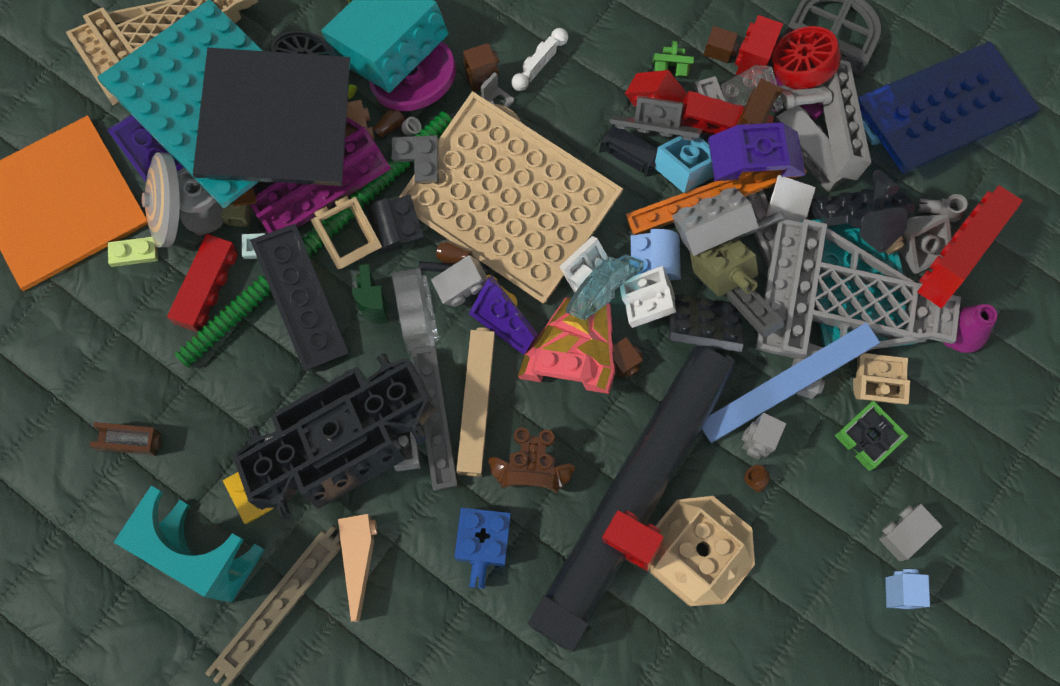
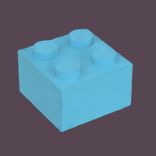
(685, 162)

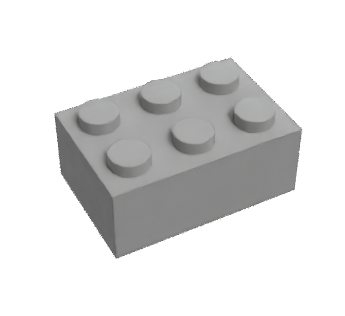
(714, 220)

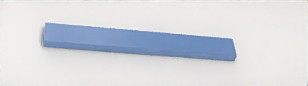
(790, 382)

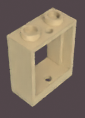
(373, 242)

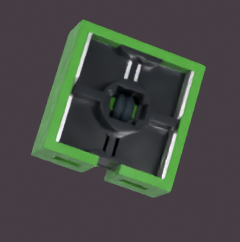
(871, 435)

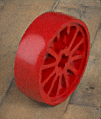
(812, 55)

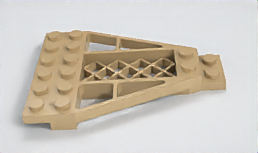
(105, 43)

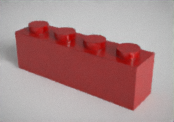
(710, 113)
(203, 283)

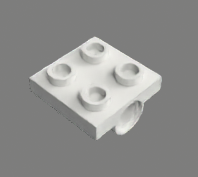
(583, 262)

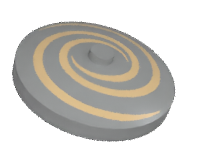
(162, 199)

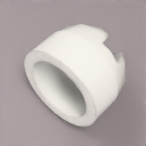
(411, 126)

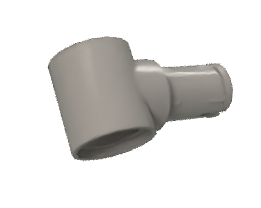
(943, 206)

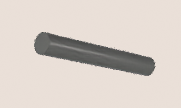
(767, 221)

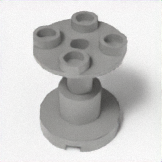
(197, 207)

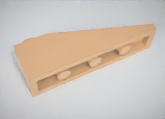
(357, 548)

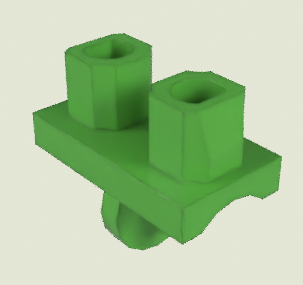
(682, 63)

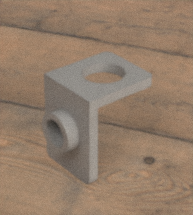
(490, 91)

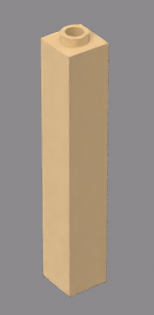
(476, 403)

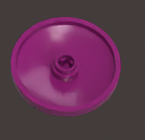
(423, 84)

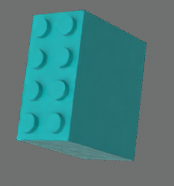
(386, 37)

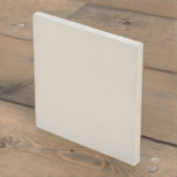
(792, 198)

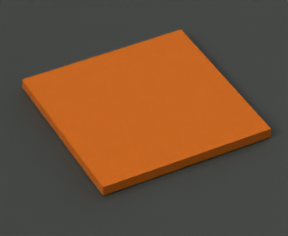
(62, 203)

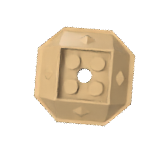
(729, 545)

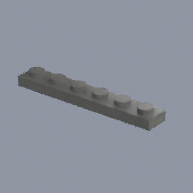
(436, 426)

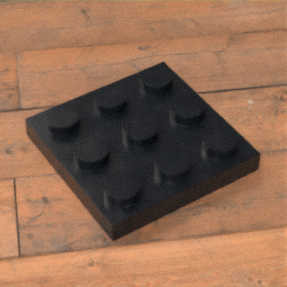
(706, 323)

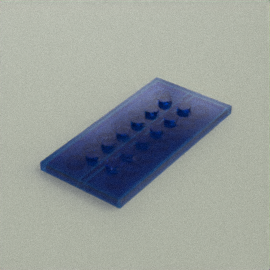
(946, 106)

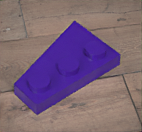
(501, 315)

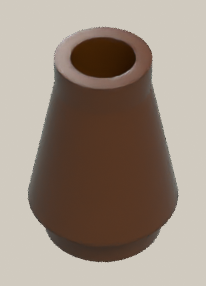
(388, 123)
(451, 253)

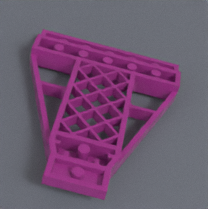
(296, 203)

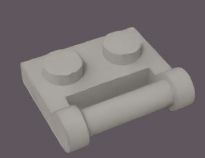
(795, 97)

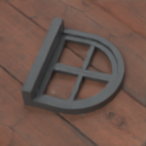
(857, 57)

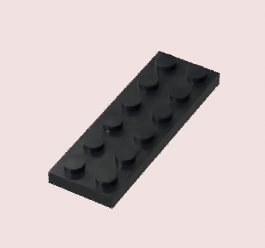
(299, 297)

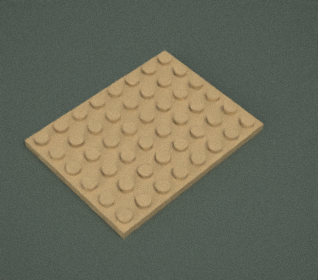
(511, 197)

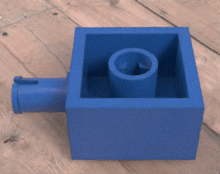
(484, 554)

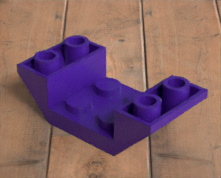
(756, 149)

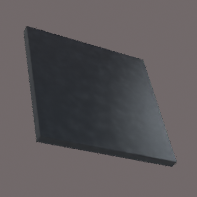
(272, 117)

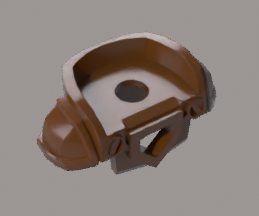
(531, 464)

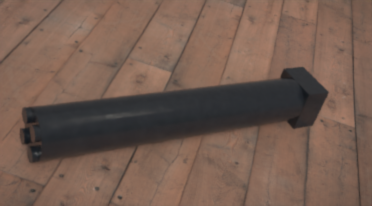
(636, 488)

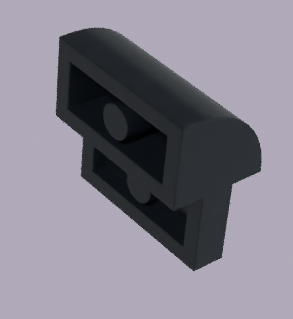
(395, 223)

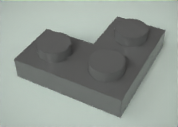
(424, 153)

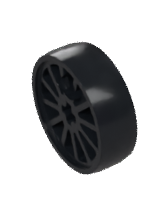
(301, 43)

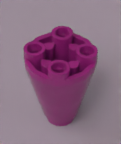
(974, 327)

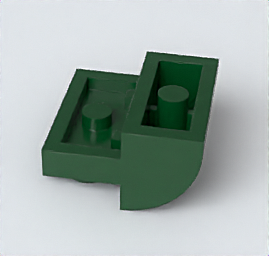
(370, 297)

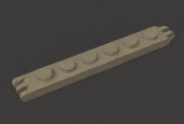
(275, 607)

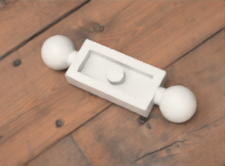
(543, 54)

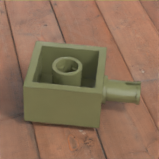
(726, 267)

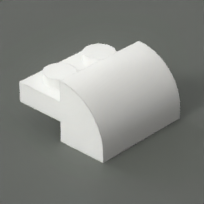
(648, 296)

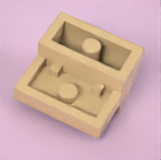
(882, 379)

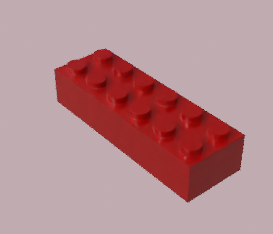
(968, 245)

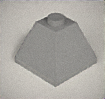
(925, 240)

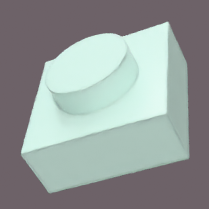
(247, 248)

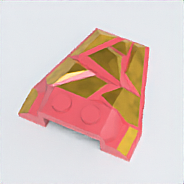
(573, 350)

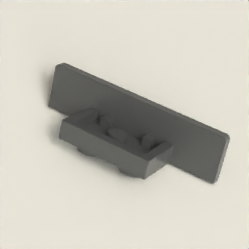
(658, 116)

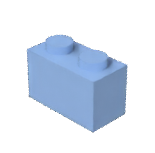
(907, 590)

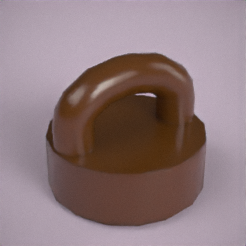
(757, 477)

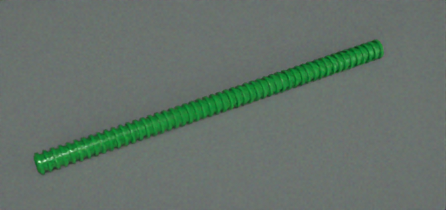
(311, 242)

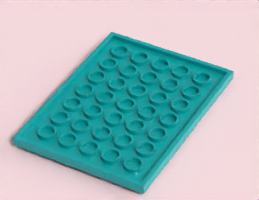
(165, 85)

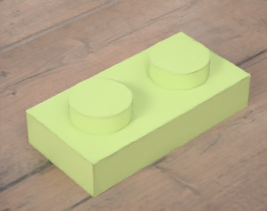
(132, 252)

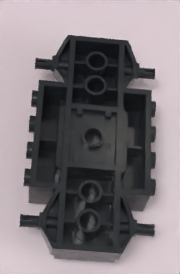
(361, 448)

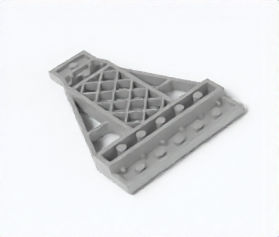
(793, 289)

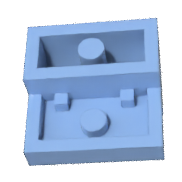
(658, 249)

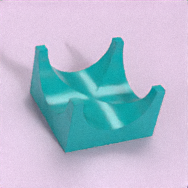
(165, 548)

